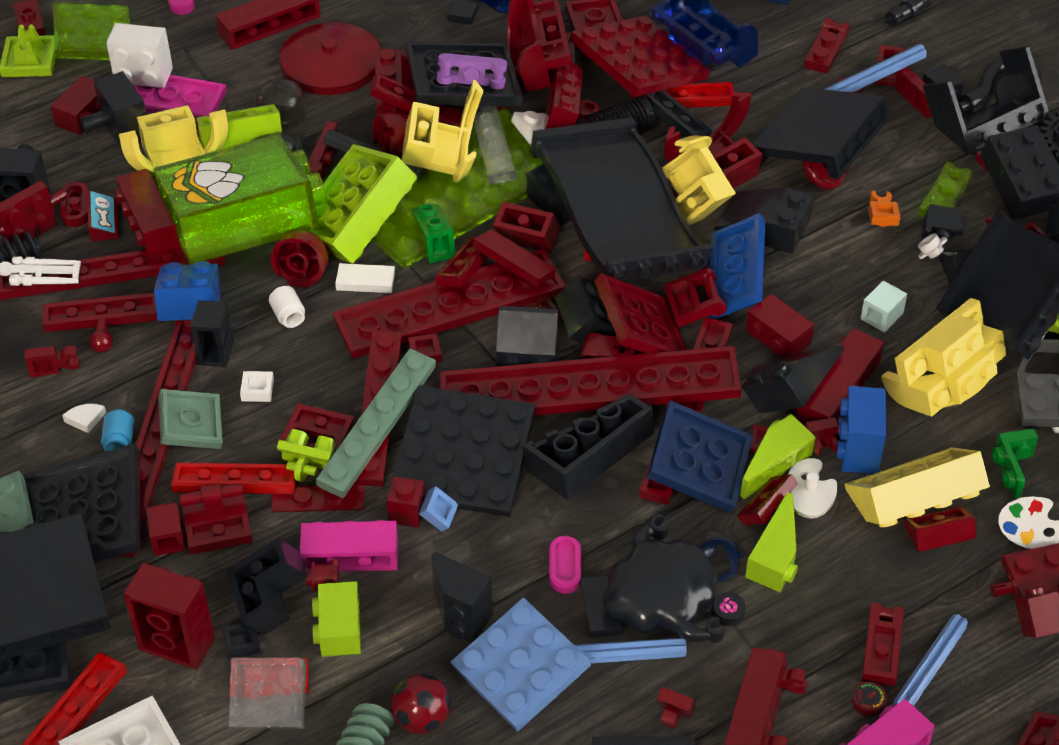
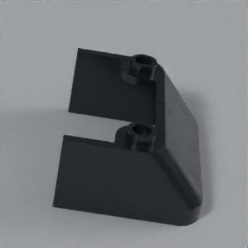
(1017, 106)

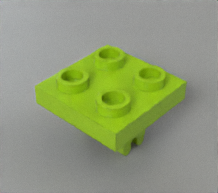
(28, 54)

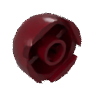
(389, 132)
(300, 258)

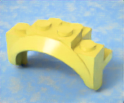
(960, 355)

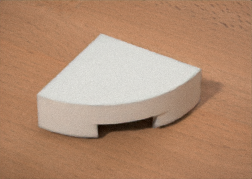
(84, 416)

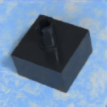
(118, 107)
(20, 170)

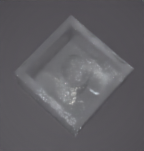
(267, 693)

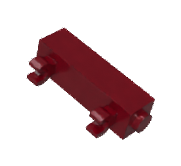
(760, 698)

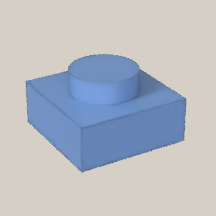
(438, 508)

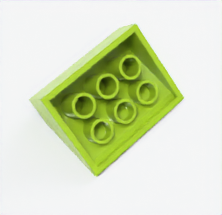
(360, 199)

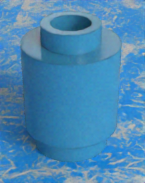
(117, 430)

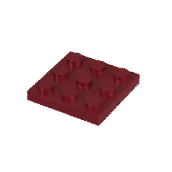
(639, 317)

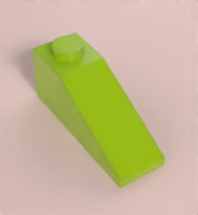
(779, 451)
(775, 552)

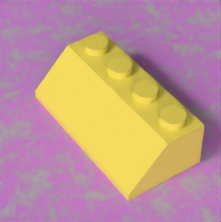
(919, 485)

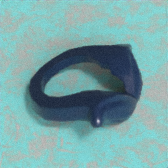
(730, 549)

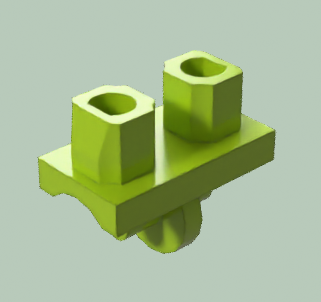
(305, 459)

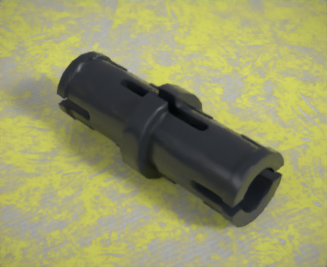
(906, 10)

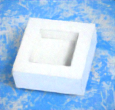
(257, 386)

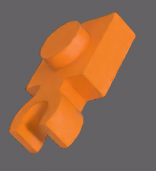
(883, 211)

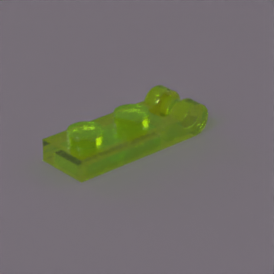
(946, 190)

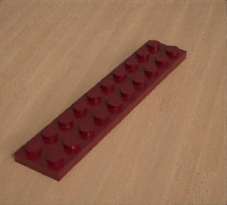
(600, 381)

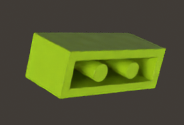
(243, 125)

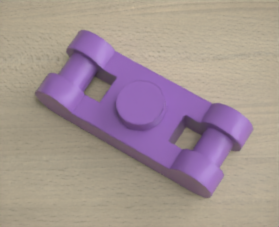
(471, 69)

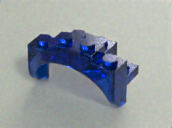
(707, 32)

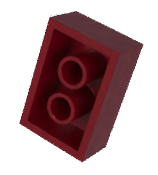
(169, 615)

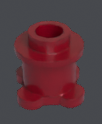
(322, 574)

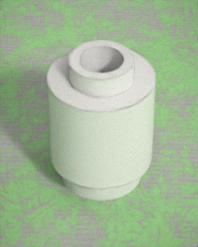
(287, 306)

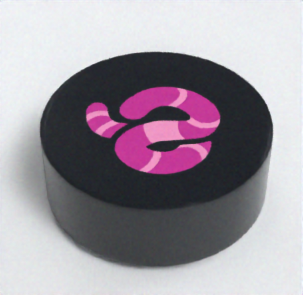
(728, 608)

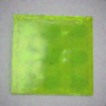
(85, 28)

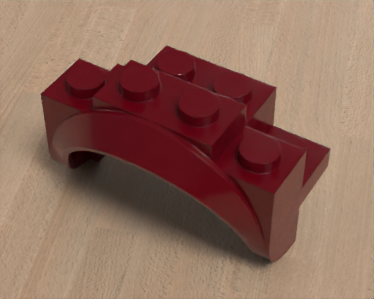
(536, 41)

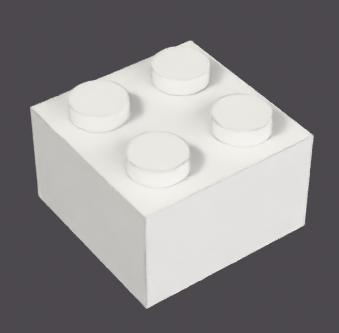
(140, 54)

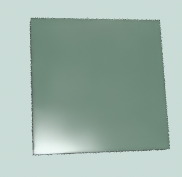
(190, 419)

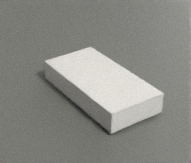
(365, 278)

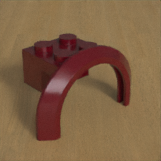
(737, 160)

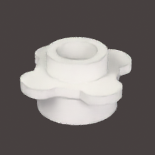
(931, 246)

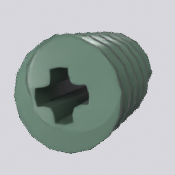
(367, 726)

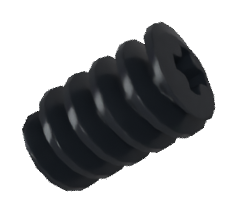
(24, 248)

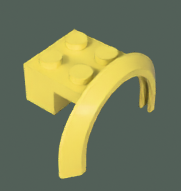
(171, 138)
(437, 144)
(697, 179)

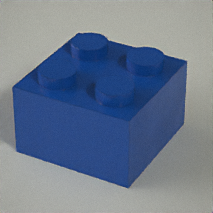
(182, 286)
(862, 429)

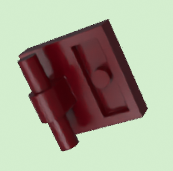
(215, 518)

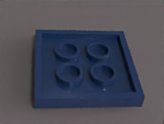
(700, 456)

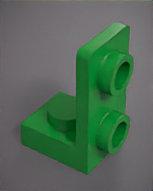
(436, 232)
(1009, 449)

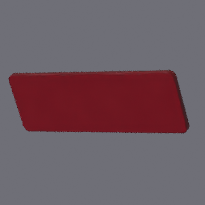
(317, 499)

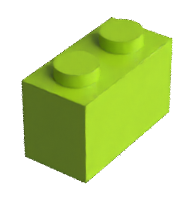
(338, 619)

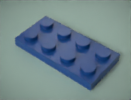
(739, 263)

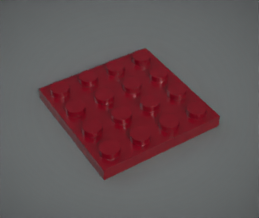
(639, 55)

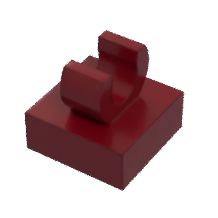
(825, 433)
(675, 706)

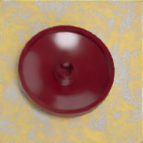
(329, 58)

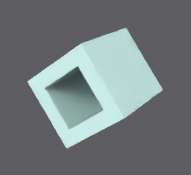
(883, 306)

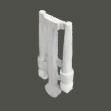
(40, 267)

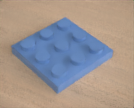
(520, 664)

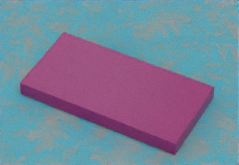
(180, 91)

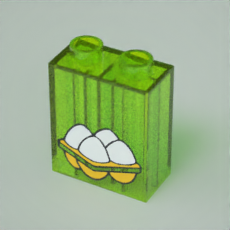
(240, 197)

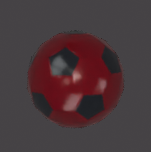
(420, 703)

